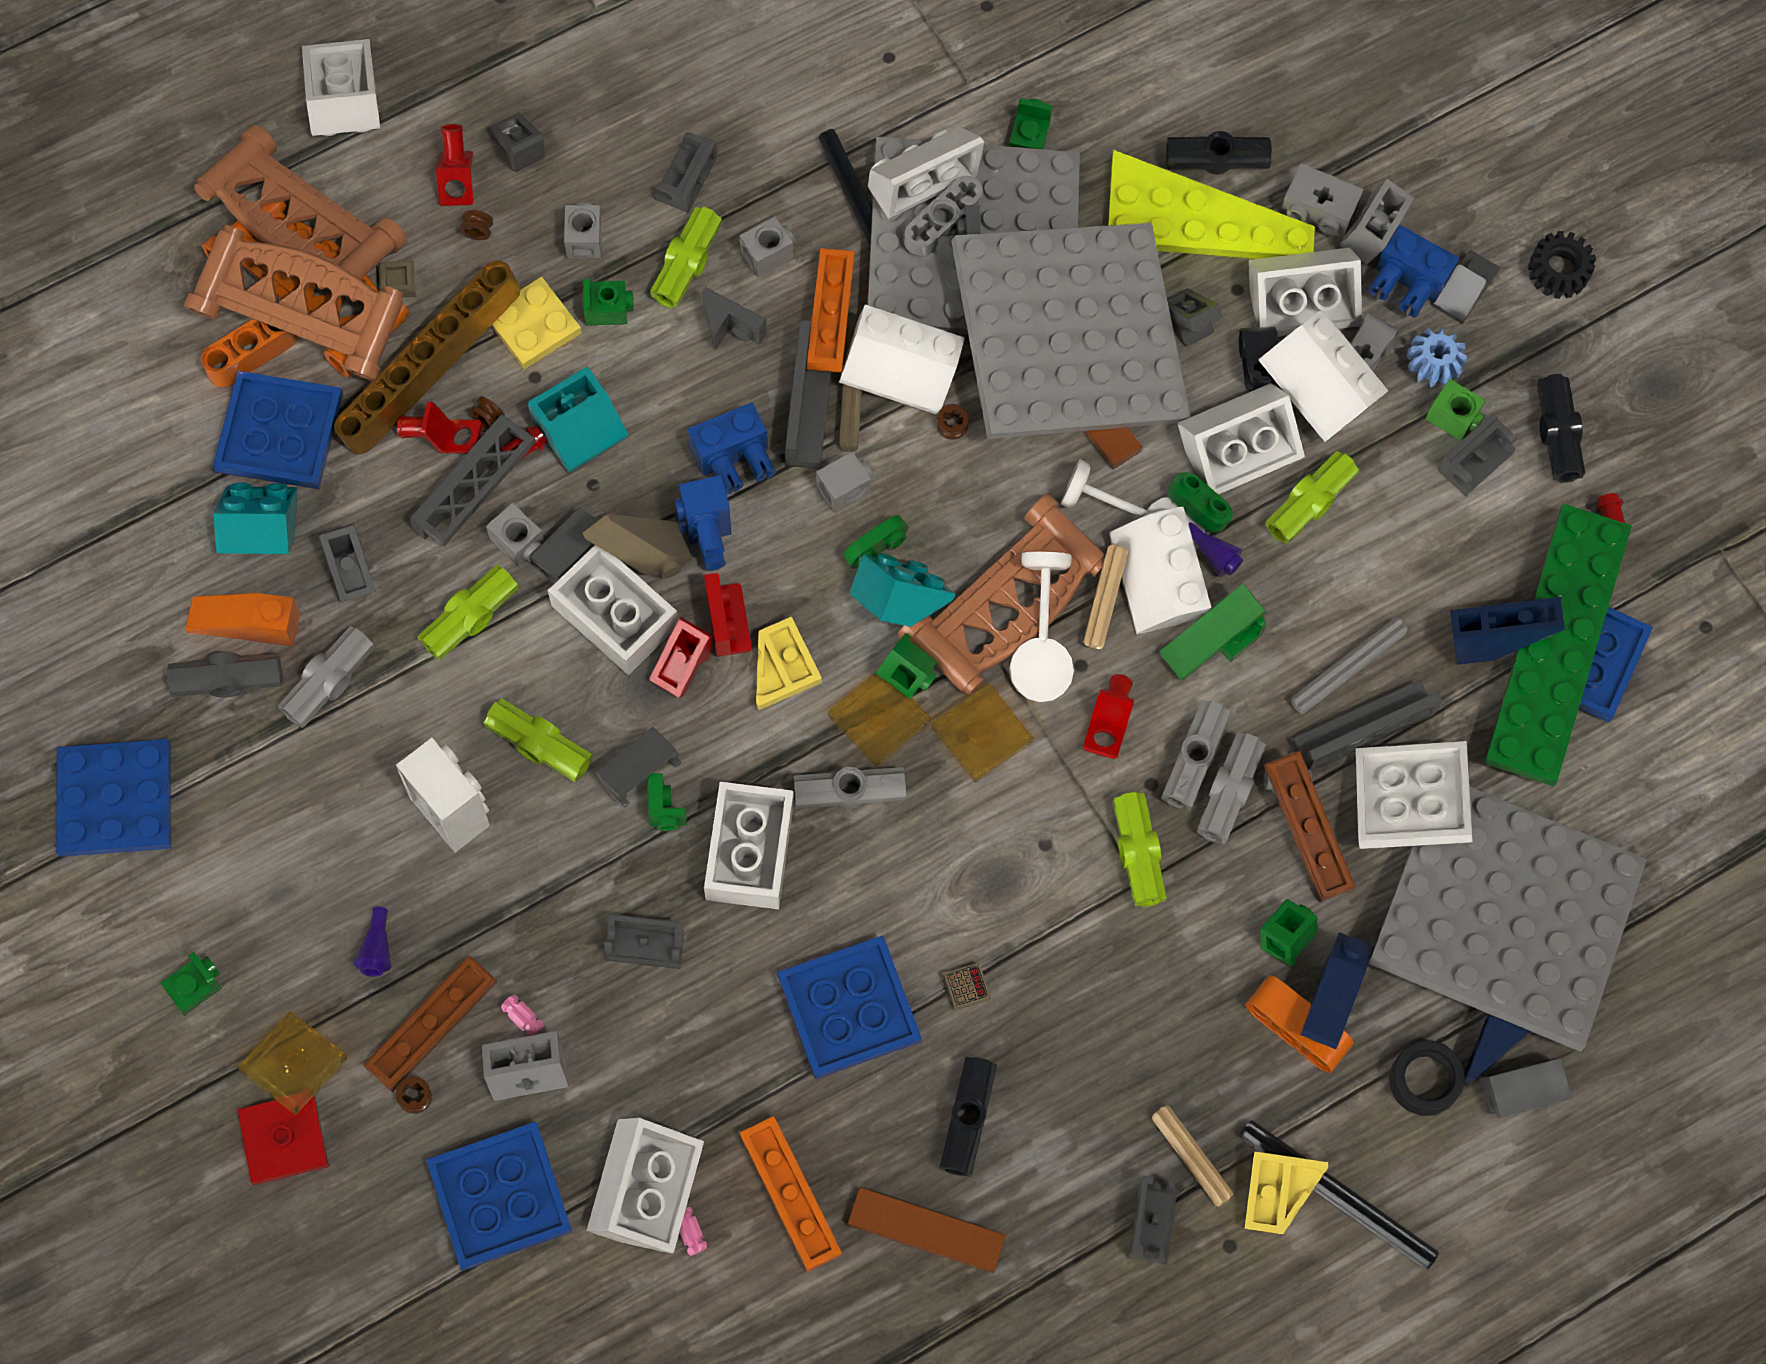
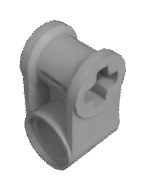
(1374, 340)

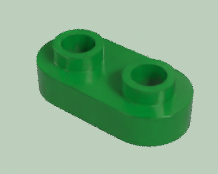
(1200, 502)
(886, 535)

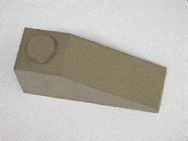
(643, 543)

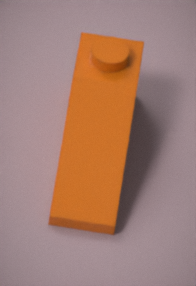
(245, 617)

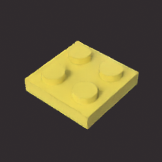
(535, 324)

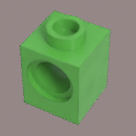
(1456, 396)

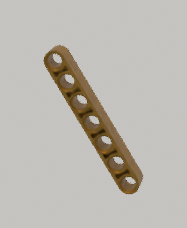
(422, 372)

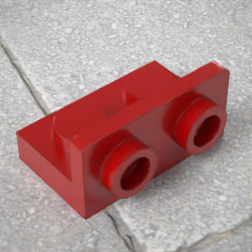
(727, 616)

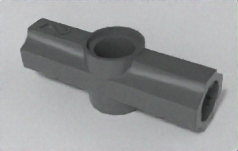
(224, 674)

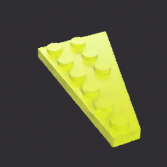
(1199, 217)

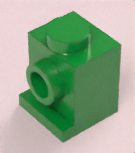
(606, 302)
(908, 667)
(1288, 931)

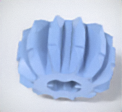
(1429, 345)

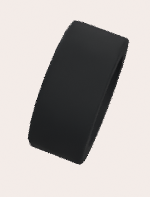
(1444, 1056)

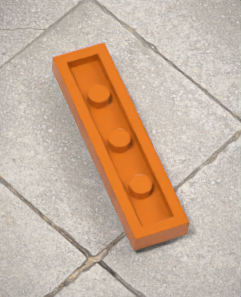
(830, 310)
(790, 1194)

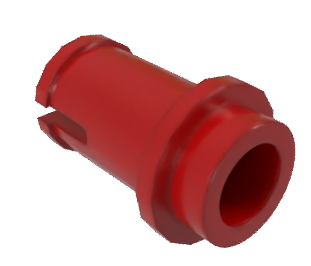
(536, 433)
(1610, 506)

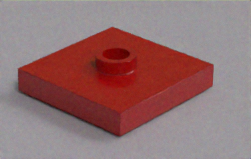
(281, 1142)

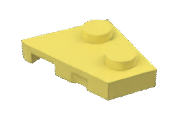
(783, 664)
(1279, 1190)

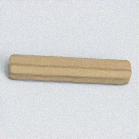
(1105, 597)
(1192, 1155)

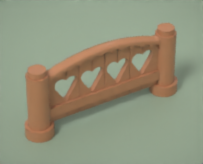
(251, 163)
(359, 339)
(945, 635)

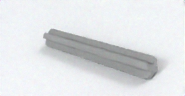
(1349, 665)

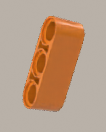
(230, 350)
(1285, 1015)

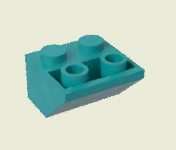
(577, 419)
(256, 519)
(899, 590)

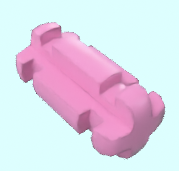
(522, 1015)
(692, 1234)

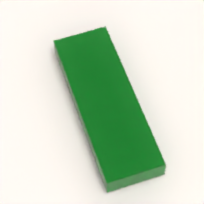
(1213, 632)

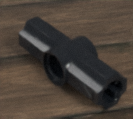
(1238, 151)
(1561, 428)
(963, 1139)

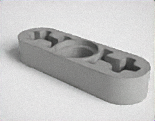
(945, 200)

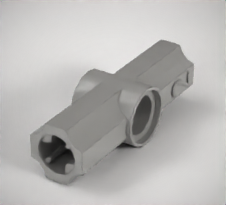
(326, 676)
(1188, 773)
(873, 785)
(1231, 788)

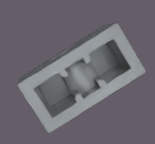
(1314, 187)
(1377, 221)
(525, 1066)

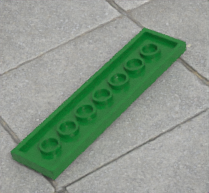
(1553, 672)

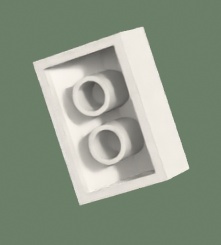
(925, 170)
(1297, 286)
(901, 359)
(1323, 375)
(1242, 438)
(1161, 571)
(645, 1185)

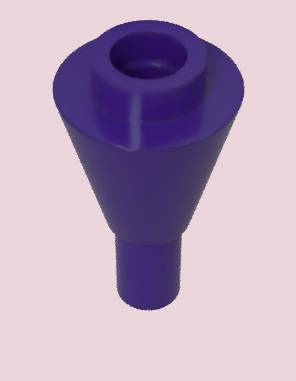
(1220, 554)
(374, 952)

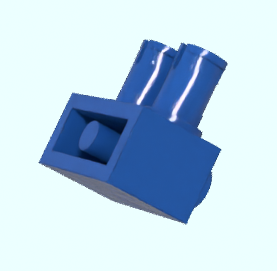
(1414, 264)
(728, 440)
(705, 517)

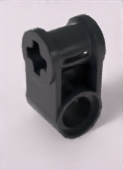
(1252, 346)

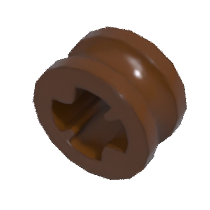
(476, 225)
(486, 412)
(947, 412)
(413, 1083)

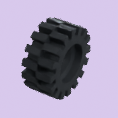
(1567, 248)

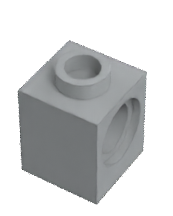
(587, 243)
(766, 259)
(844, 481)
(508, 523)

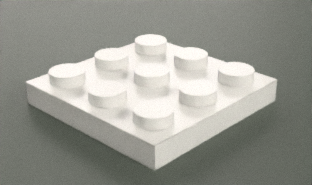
(1413, 795)

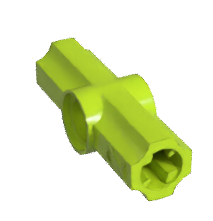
(686, 257)
(1312, 497)
(468, 612)
(538, 740)
(1139, 849)

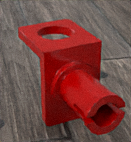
(454, 165)
(439, 430)
(1110, 716)

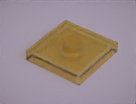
(878, 718)
(982, 732)
(292, 1062)

